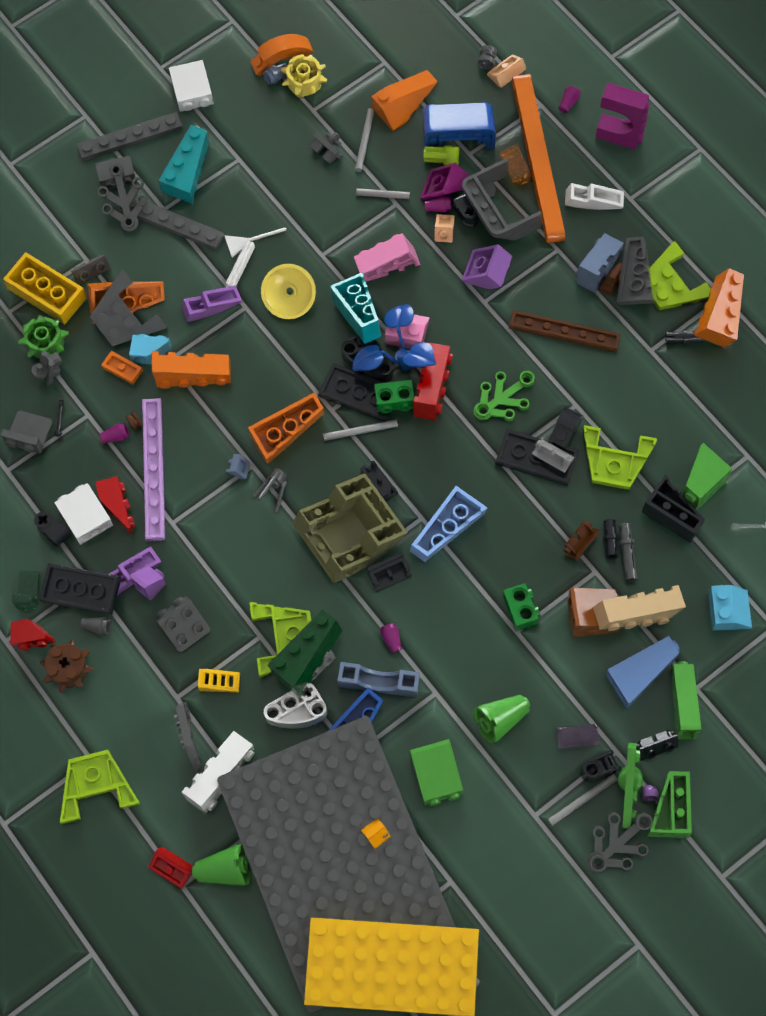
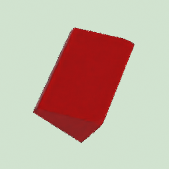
(171, 867)

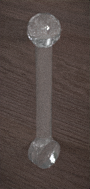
(735, 526)

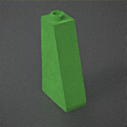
(685, 701)

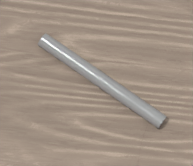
(364, 141)
(360, 430)
(582, 799)

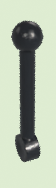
(58, 432)

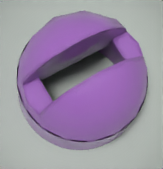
(650, 793)

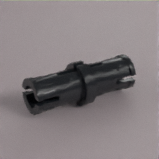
(682, 337)
(610, 538)

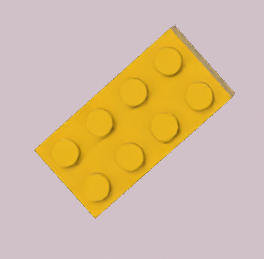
(45, 288)

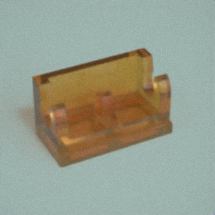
(517, 166)

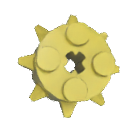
(303, 75)

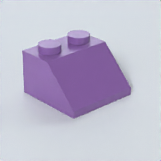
(487, 267)

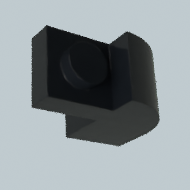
(566, 426)

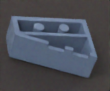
(598, 262)

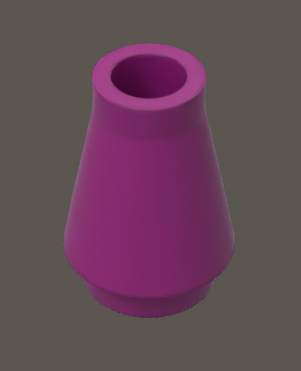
(570, 97)
(439, 204)
(116, 433)
(391, 636)

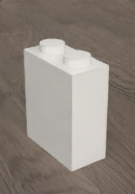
(191, 85)
(83, 513)

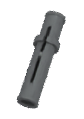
(627, 544)

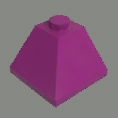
(443, 181)

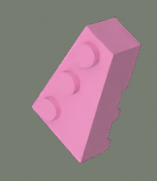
(385, 257)

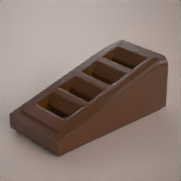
(611, 280)

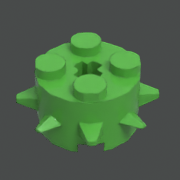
(43, 336)

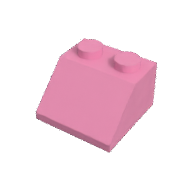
(411, 334)

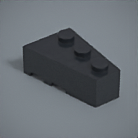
(673, 511)

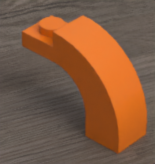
(278, 49)

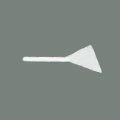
(236, 244)

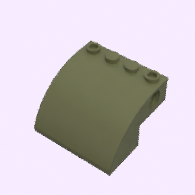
(349, 528)

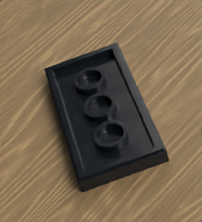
(352, 391)
(517, 455)
(80, 588)

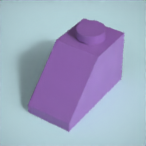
(148, 582)

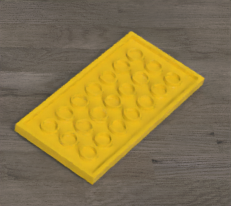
(392, 967)

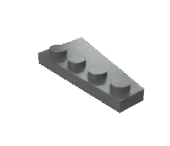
(635, 276)

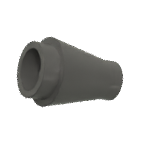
(97, 625)

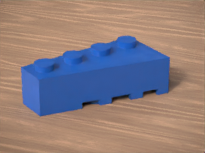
(365, 705)

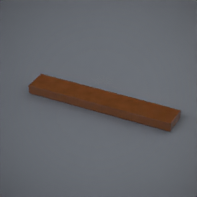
(564, 331)

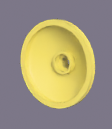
(275, 291)

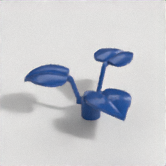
(418, 356)

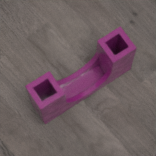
(630, 104)

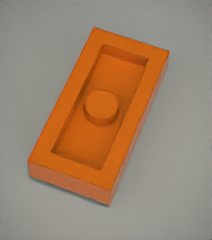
(122, 367)

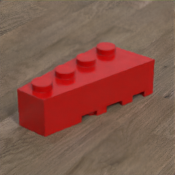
(431, 384)

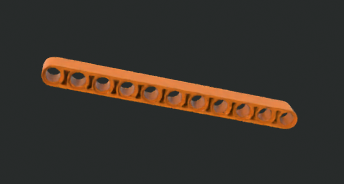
(538, 158)

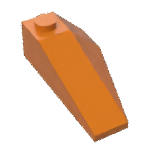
(135, 296)

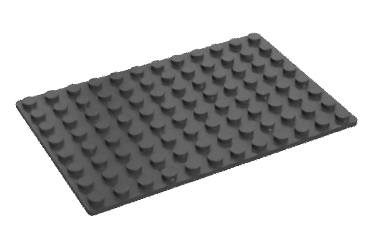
(306, 845)

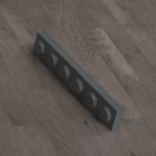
(129, 136)
(179, 225)

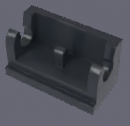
(380, 481)
(389, 572)

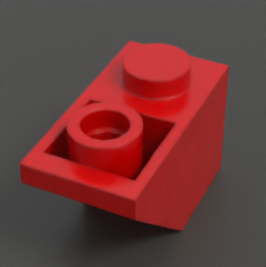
(29, 634)

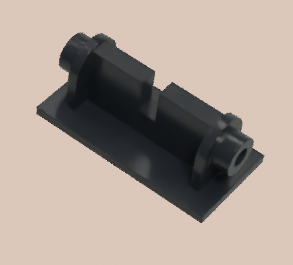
(666, 742)

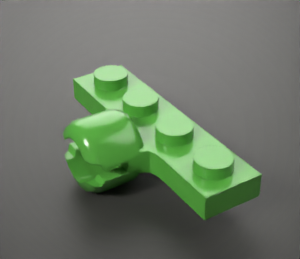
(630, 781)

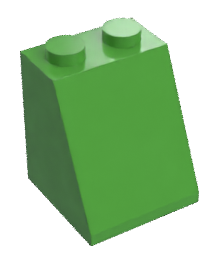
(706, 477)
(436, 773)

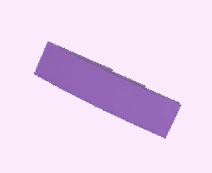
(134, 564)

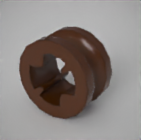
(134, 421)

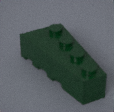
(305, 652)

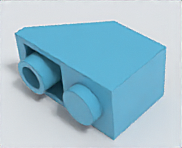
(143, 345)

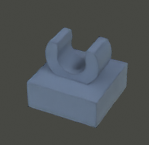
(239, 466)

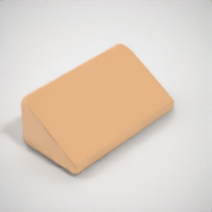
(505, 70)

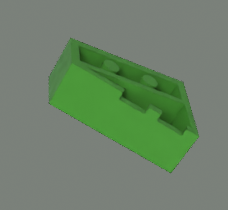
(673, 809)

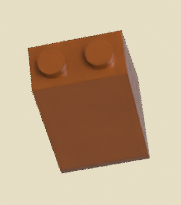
(581, 610)

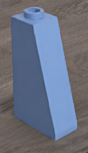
(639, 671)

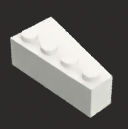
(231, 756)

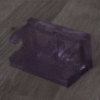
(577, 736)

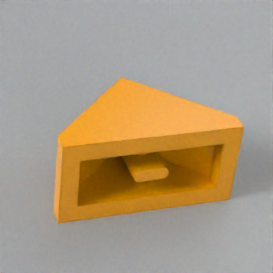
(375, 832)

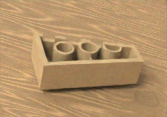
(639, 609)

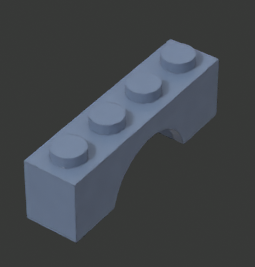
(395, 683)

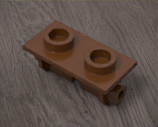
(576, 546)

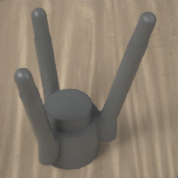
(275, 479)

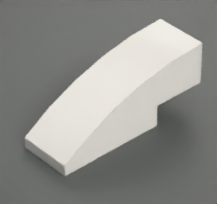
(594, 197)

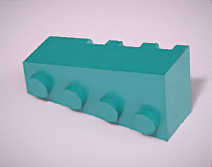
(185, 166)
(356, 306)

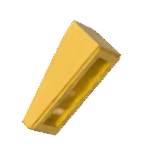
(219, 674)

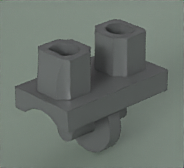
(332, 153)
(47, 367)

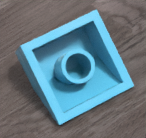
(729, 608)

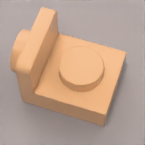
(444, 228)

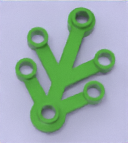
(502, 398)

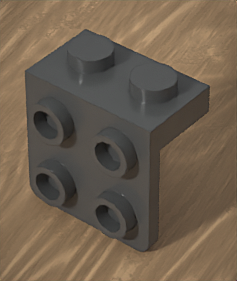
(27, 432)
(182, 623)

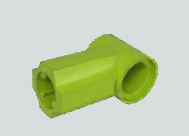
(444, 155)

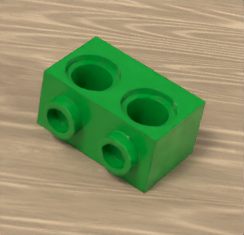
(393, 391)
(516, 608)

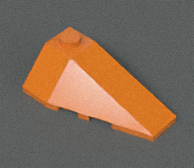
(399, 101)

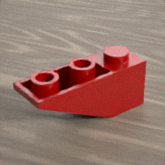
(112, 499)

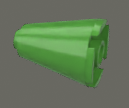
(500, 716)
(224, 867)

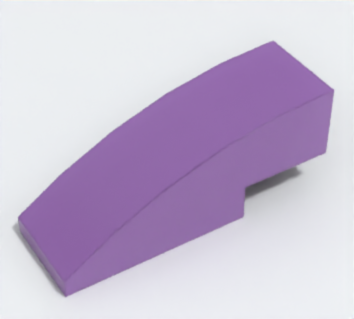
(210, 303)

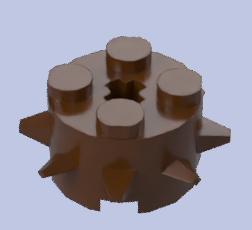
(71, 675)

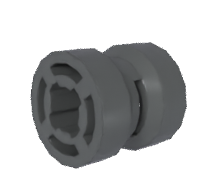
(487, 57)

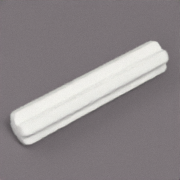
(240, 264)

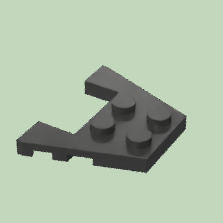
(116, 319)
(186, 738)

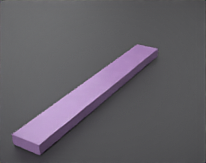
(153, 470)

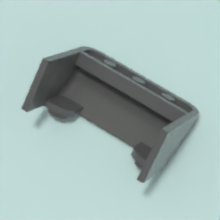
(480, 190)

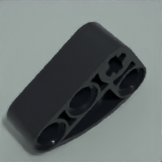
(356, 344)

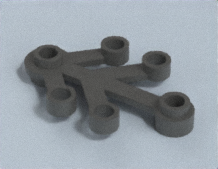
(124, 200)
(617, 844)

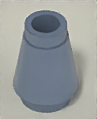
(274, 74)

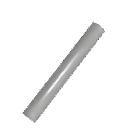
(382, 193)

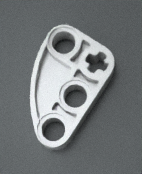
(301, 714)

